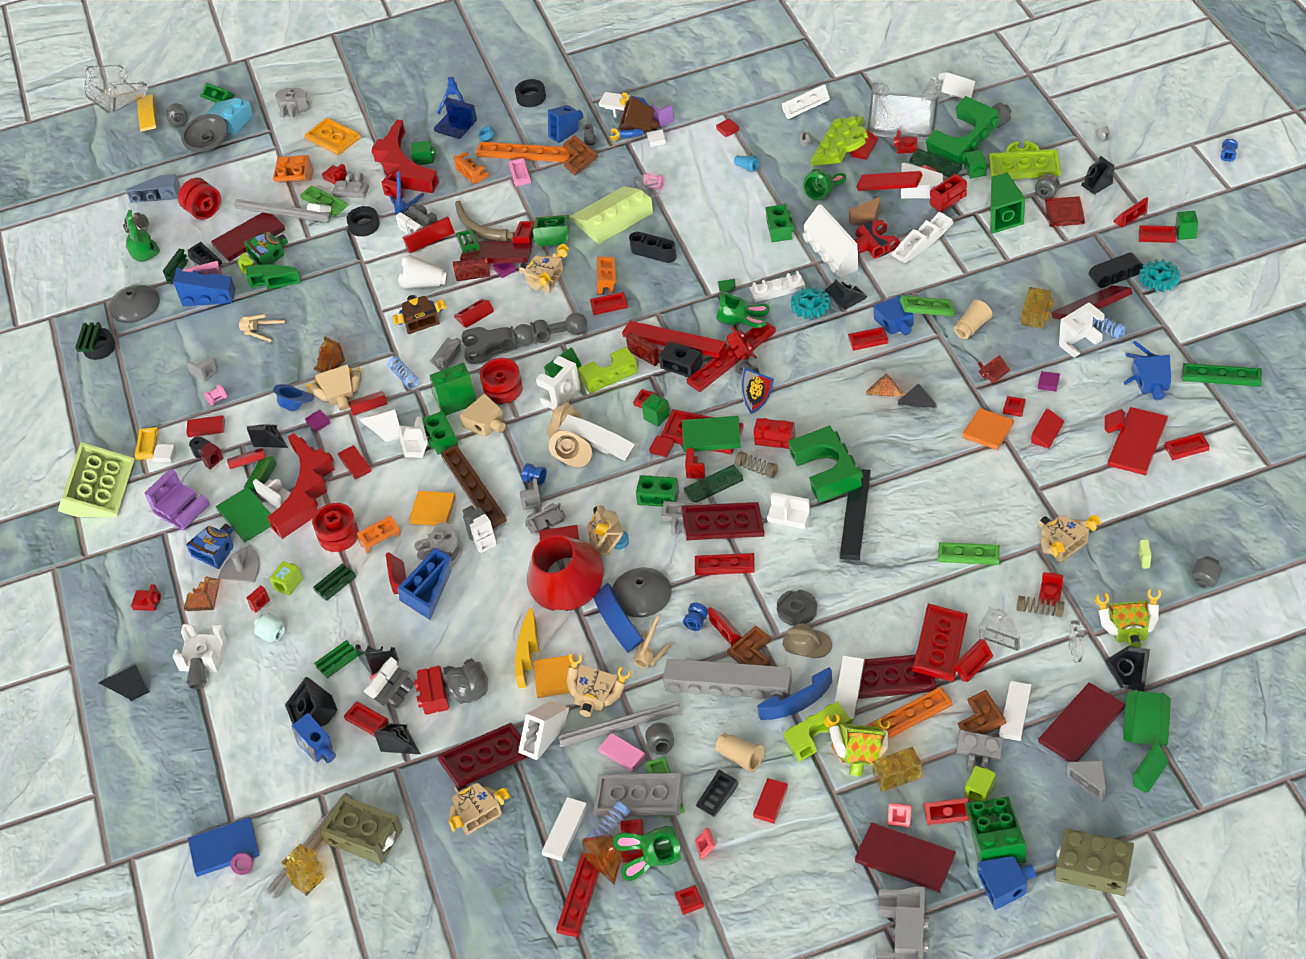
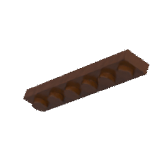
(472, 485)

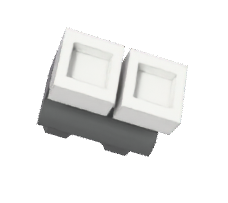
(415, 219)
(479, 528)
(386, 683)

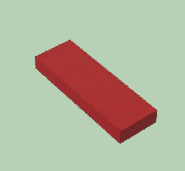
(428, 234)
(724, 564)

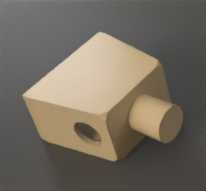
(483, 417)

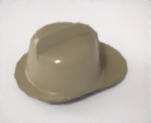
(807, 642)

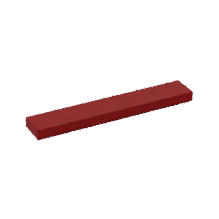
(662, 336)
(718, 366)

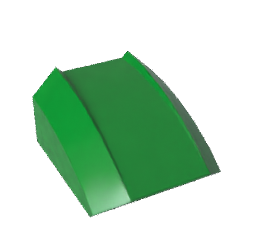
(551, 230)
(1147, 718)

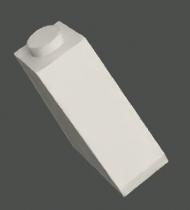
(928, 181)
(541, 728)

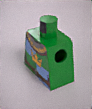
(265, 248)

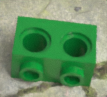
(779, 223)
(439, 432)
(656, 490)

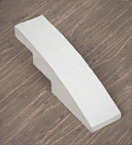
(921, 239)
(598, 437)

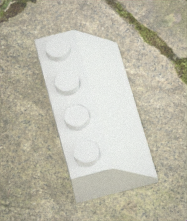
(831, 242)

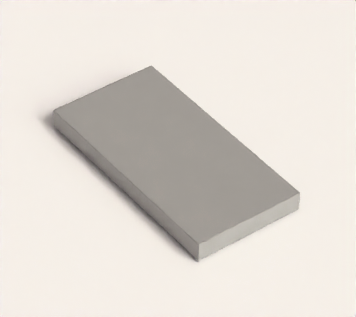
(641, 793)

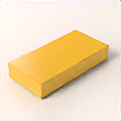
(146, 443)

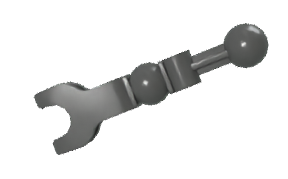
(504, 339)

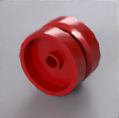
(199, 198)
(501, 380)
(335, 527)

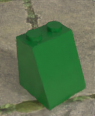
(1006, 204)
(452, 389)

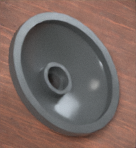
(204, 133)
(134, 303)
(642, 591)

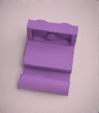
(175, 501)

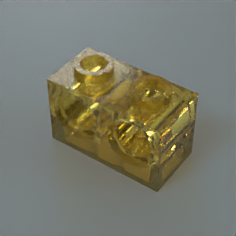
(1036, 307)
(897, 769)
(303, 869)

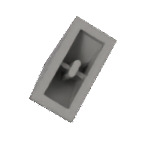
(1088, 776)

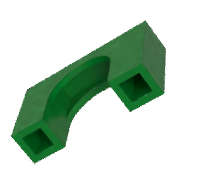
(973, 112)
(827, 444)

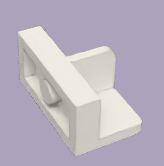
(956, 85)
(612, 102)
(413, 439)
(272, 492)
(789, 510)

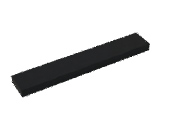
(855, 519)

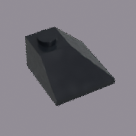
(313, 700)

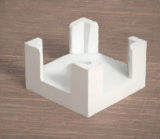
(1079, 325)
(562, 386)
(204, 646)

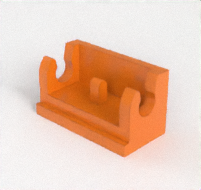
(469, 168)
(605, 274)
(378, 532)

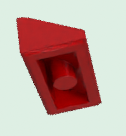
(865, 150)
(1132, 213)
(474, 313)
(367, 403)
(1047, 429)
(395, 571)
(723, 625)
(945, 811)

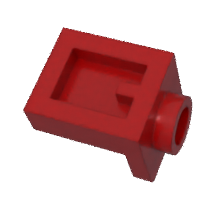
(905, 144)
(335, 174)
(390, 186)
(693, 468)
(1051, 588)
(146, 599)

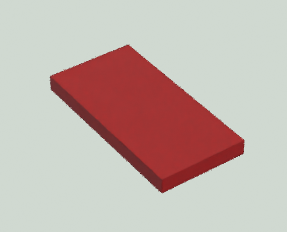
(674, 429)
(1137, 441)
(940, 642)

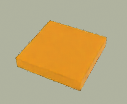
(432, 508)
(552, 675)

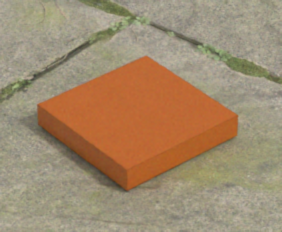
(988, 428)

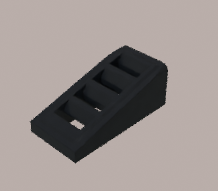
(193, 254)
(719, 777)

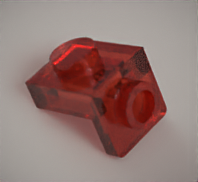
(994, 369)

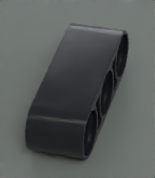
(652, 247)
(1116, 270)

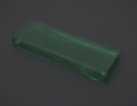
(936, 162)
(713, 484)

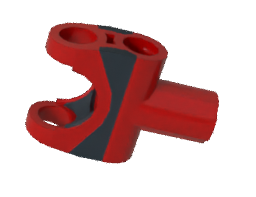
(871, 239)

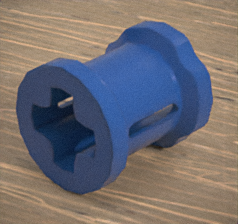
(1228, 152)

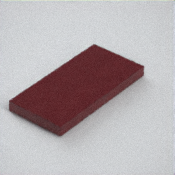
(232, 242)
(500, 252)
(1099, 300)
(722, 521)
(893, 677)
(1081, 723)
(482, 755)
(905, 857)

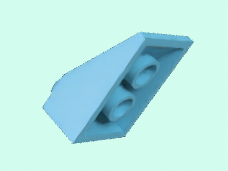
(234, 112)

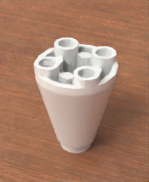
(420, 274)

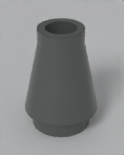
(196, 676)

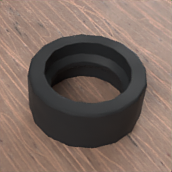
(527, 86)
(362, 213)
(103, 350)

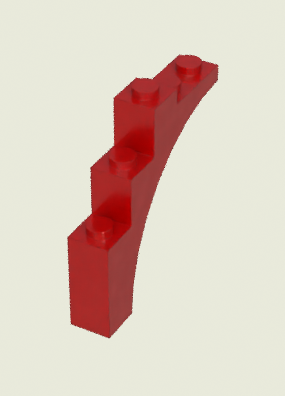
(393, 160)
(310, 485)

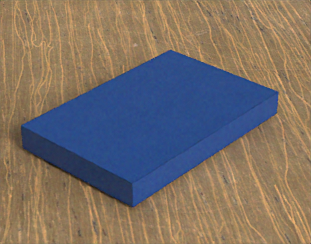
(218, 846)

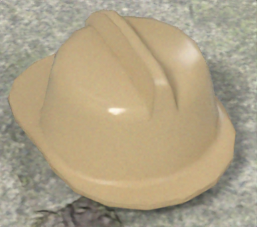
(559, 415)
(570, 449)

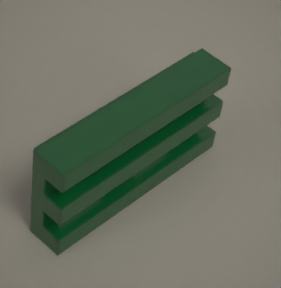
(177, 261)
(85, 337)
(332, 579)

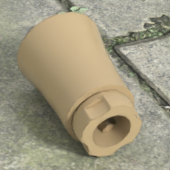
(973, 319)
(740, 751)

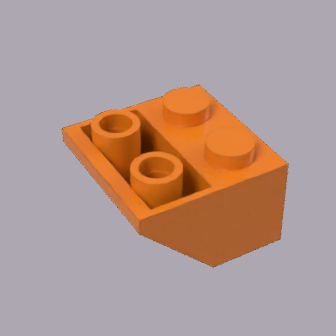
(293, 169)

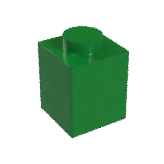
(422, 152)
(975, 164)
(1186, 225)
(655, 409)

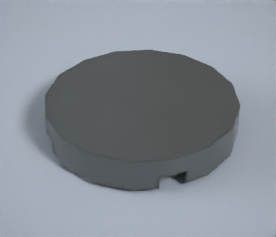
(796, 607)

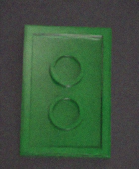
(711, 433)
(245, 514)

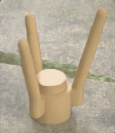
(248, 325)
(644, 655)

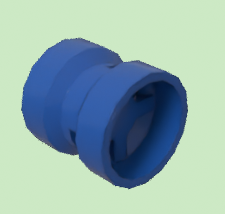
(531, 472)
(695, 616)

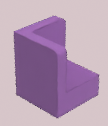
(663, 116)

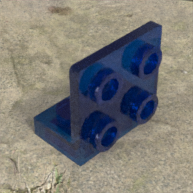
(458, 119)

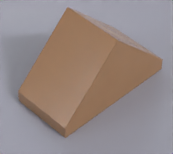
(865, 212)

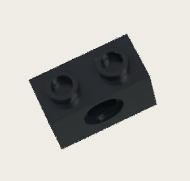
(680, 359)

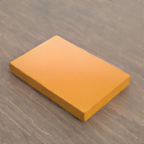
(332, 136)

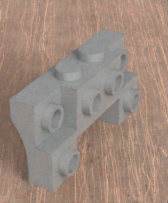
(908, 909)

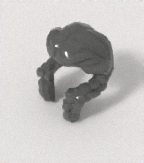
(466, 682)

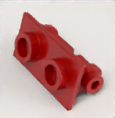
(736, 340)

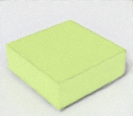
(1144, 554)

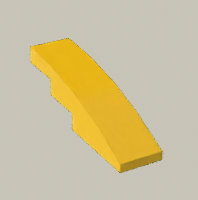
(147, 113)
(526, 644)

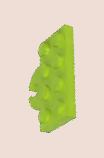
(842, 137)
(1025, 162)

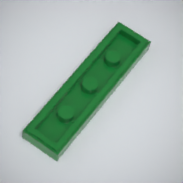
(1222, 374)

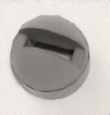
(1103, 133)
(805, 139)

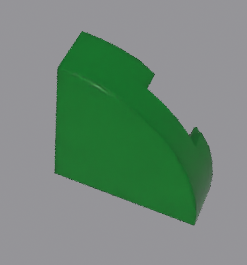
(727, 285)

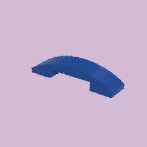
(616, 618)
(797, 702)

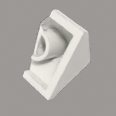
(384, 425)

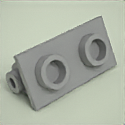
(446, 353)
(550, 513)

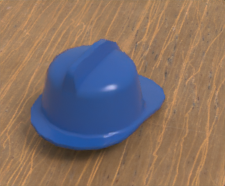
(291, 397)

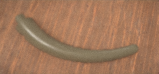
(481, 231)

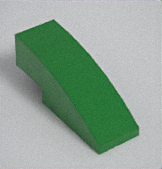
(272, 276)

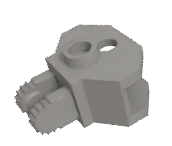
(291, 102)
(443, 538)

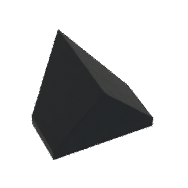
(1099, 176)
(844, 294)
(917, 397)
(266, 436)
(374, 659)
(1130, 667)
(126, 682)
(395, 739)

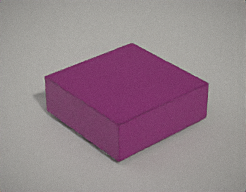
(504, 269)
(1048, 381)
(317, 421)

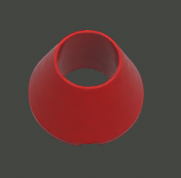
(573, 584)

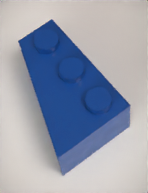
(203, 289)
(426, 583)

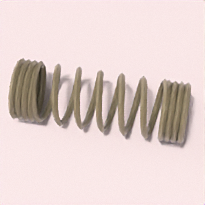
(741, 458)
(1059, 606)

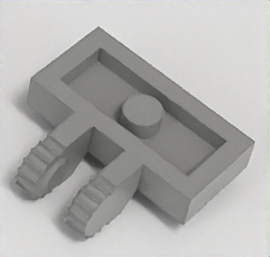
(351, 189)
(672, 512)
(978, 746)

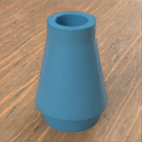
(748, 163)

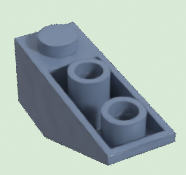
(156, 189)

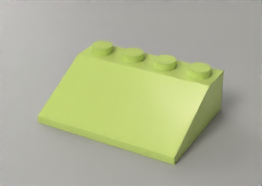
(613, 213)
(96, 482)

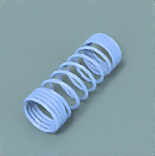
(1119, 330)
(409, 378)
(622, 808)

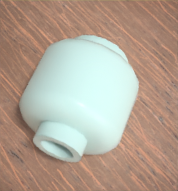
(269, 627)

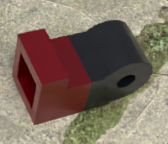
(206, 450)

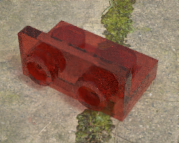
(471, 269)
(643, 349)

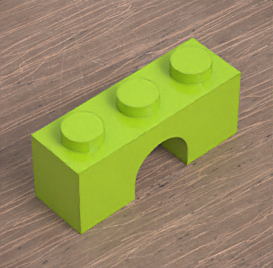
(596, 377)
(800, 737)

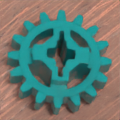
(1159, 275)
(810, 303)

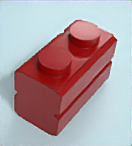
(948, 193)
(773, 432)
(432, 690)

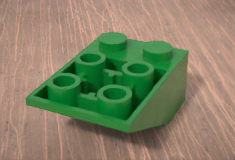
(997, 830)

